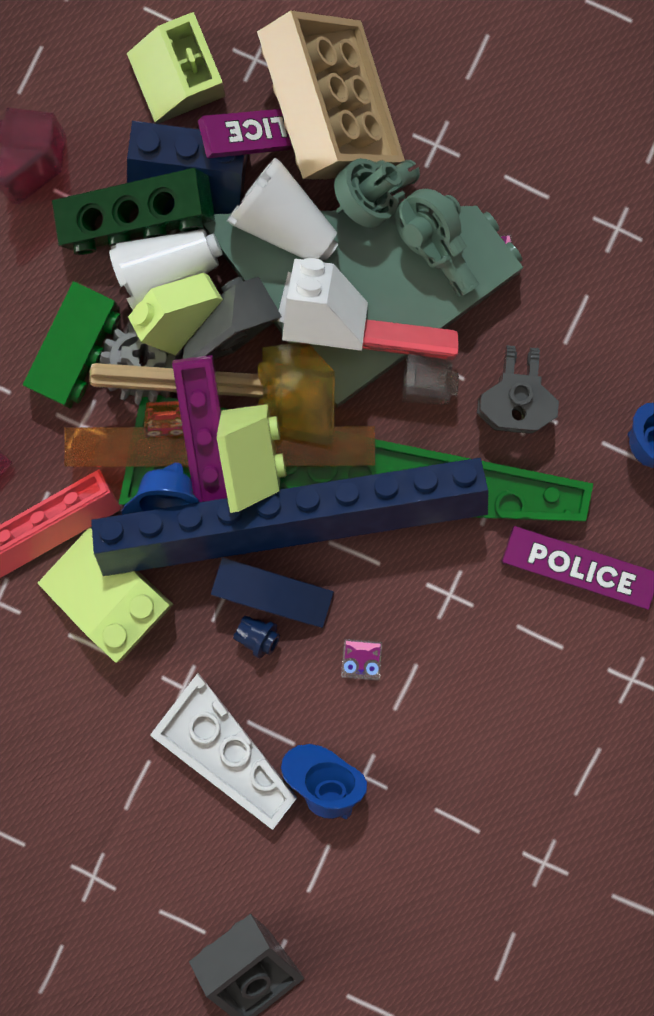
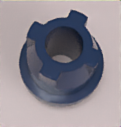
(257, 636)

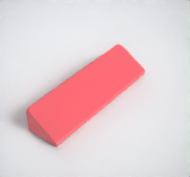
(410, 339)
(55, 521)

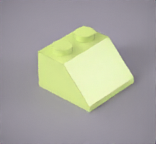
(249, 455)

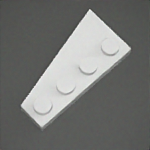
(219, 749)

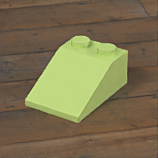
(108, 609)

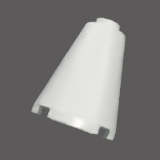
(284, 215)
(162, 260)

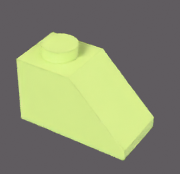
(174, 312)

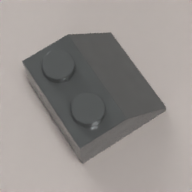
(235, 321)
(245, 969)

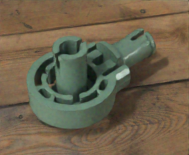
(367, 188)
(436, 235)

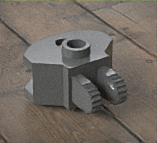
(518, 393)

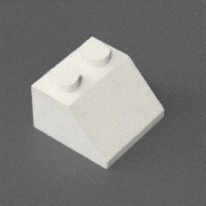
(323, 307)

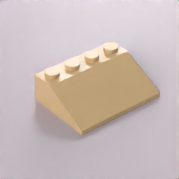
(328, 93)

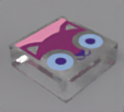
(361, 659)

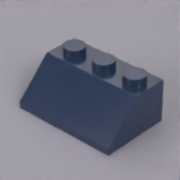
(169, 149)

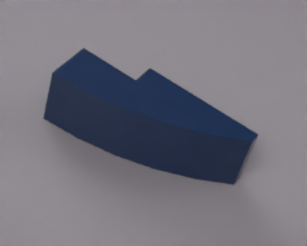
(272, 592)

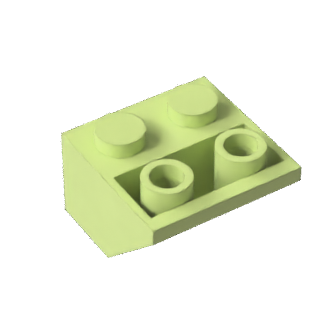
(176, 69)

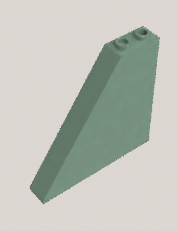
(386, 274)

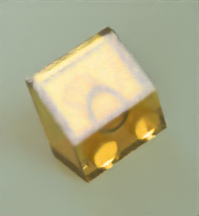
(299, 391)

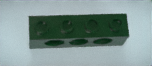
(77, 213)

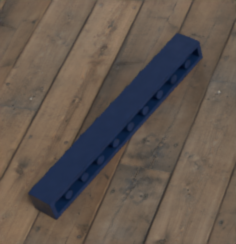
(291, 517)

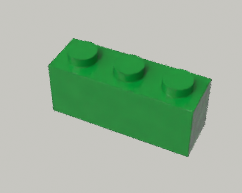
(73, 345)

